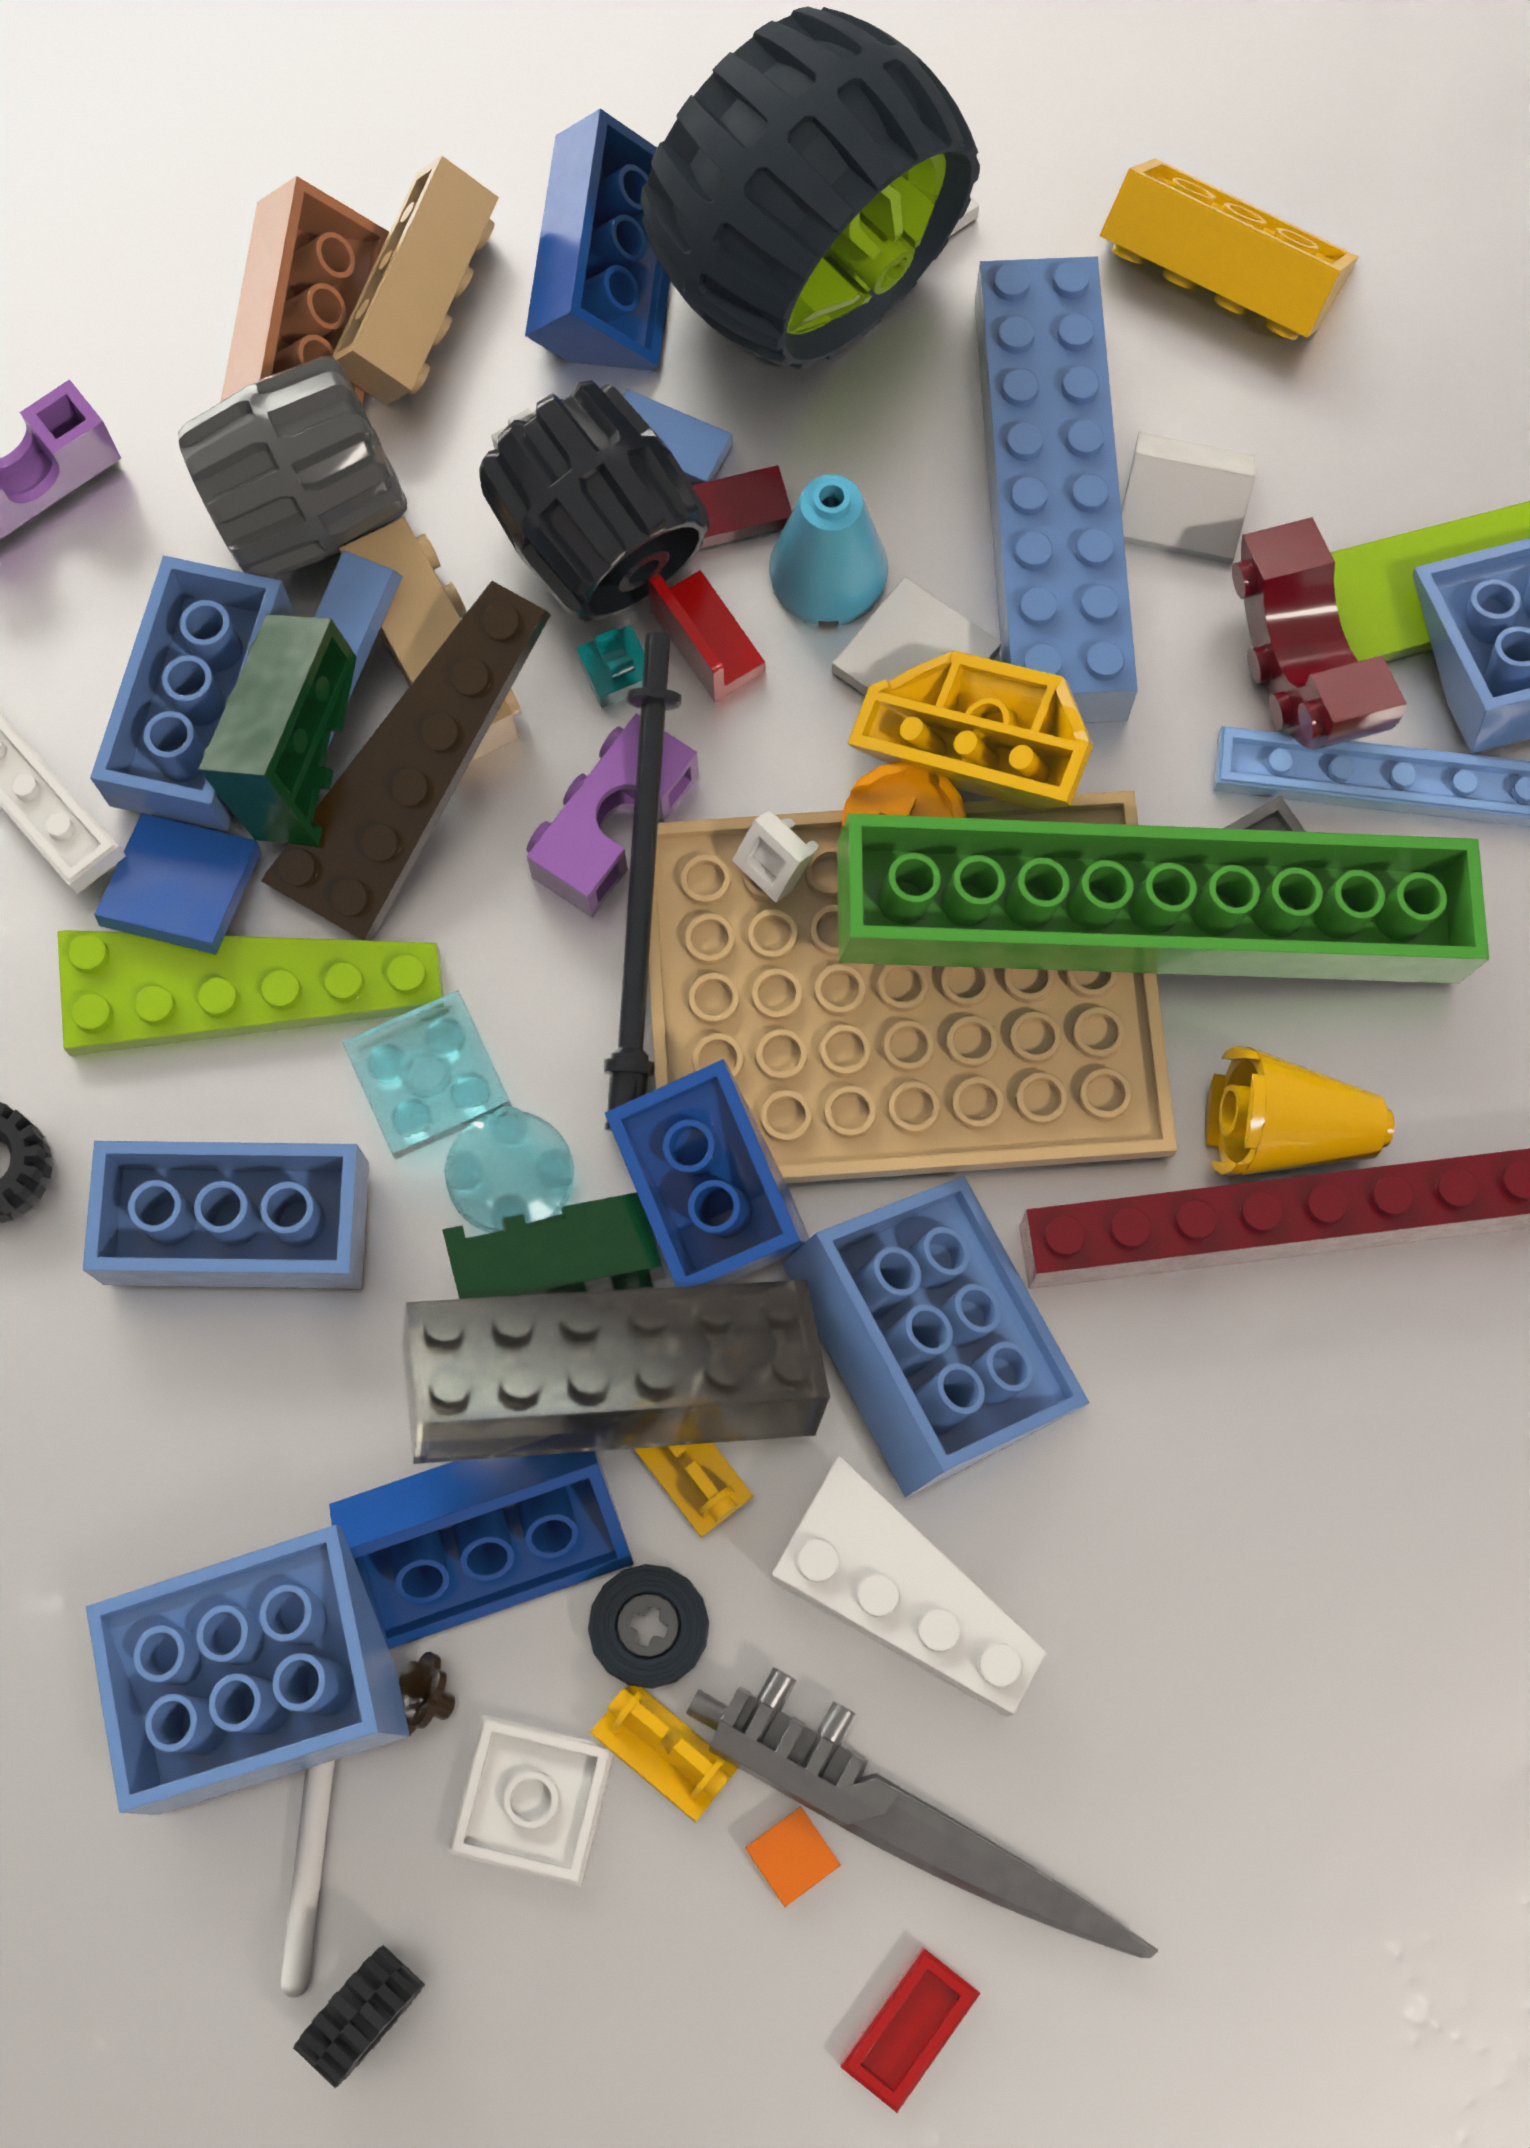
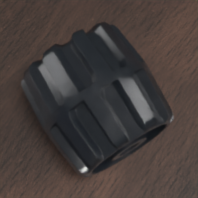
(593, 501)

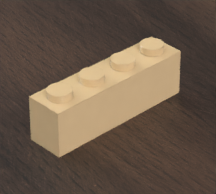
(416, 281)
(424, 614)

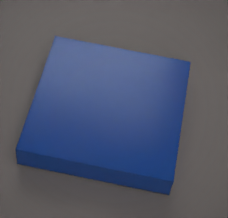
(178, 883)

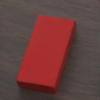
(909, 2029)

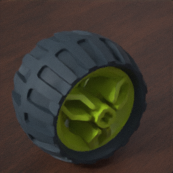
(808, 185)

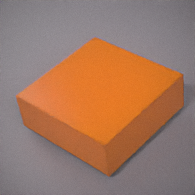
(792, 1856)

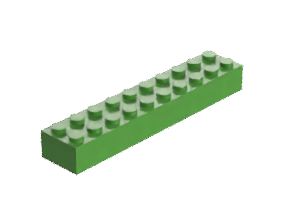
(1158, 899)

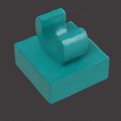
(612, 664)

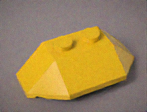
(980, 726)

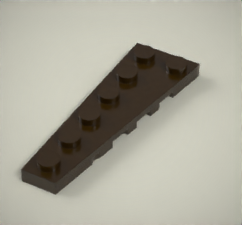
(409, 769)

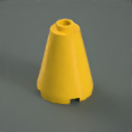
(1289, 1117)

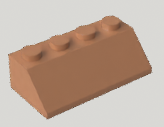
(298, 282)

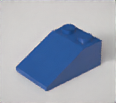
(707, 1179)

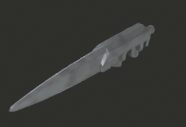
(831, 1782)

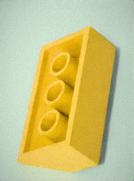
(1226, 248)

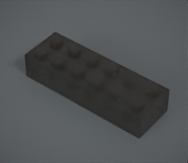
(612, 1370)

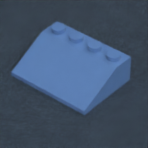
(1481, 640)
(934, 1333)
(242, 1674)

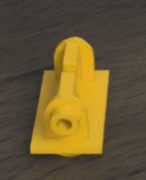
(697, 1482)
(663, 1751)

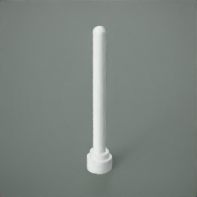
(306, 1879)

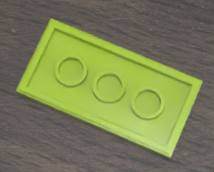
(1377, 584)

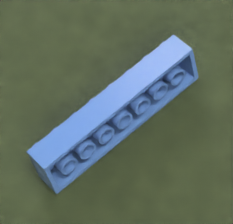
(1055, 479)

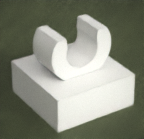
(774, 855)

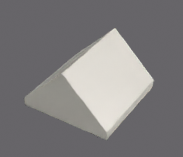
(1187, 497)

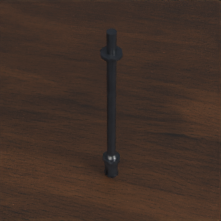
(629, 1063)

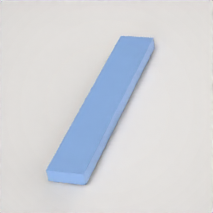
(1374, 777)

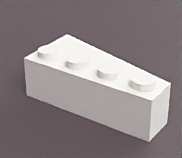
(896, 1587)

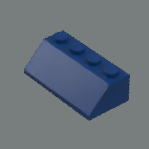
(595, 273)
(480, 1538)

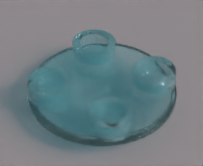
(508, 1168)

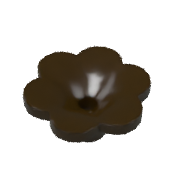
(423, 1692)

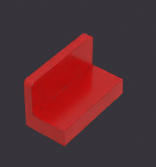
(705, 634)

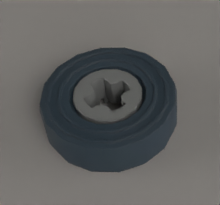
(664, 1658)

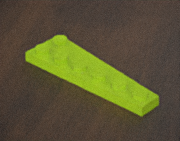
(150, 993)

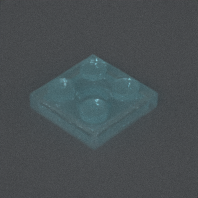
(426, 1074)

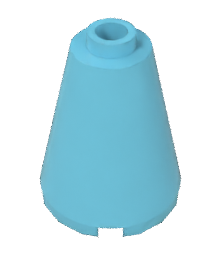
(829, 555)

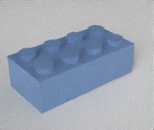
(178, 688)
(227, 1214)

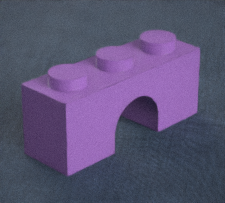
(58, 453)
(572, 851)

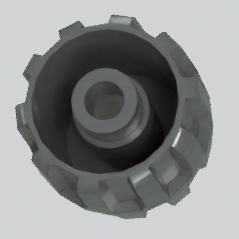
(291, 469)

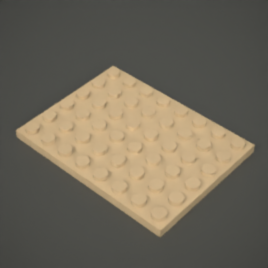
(894, 1062)

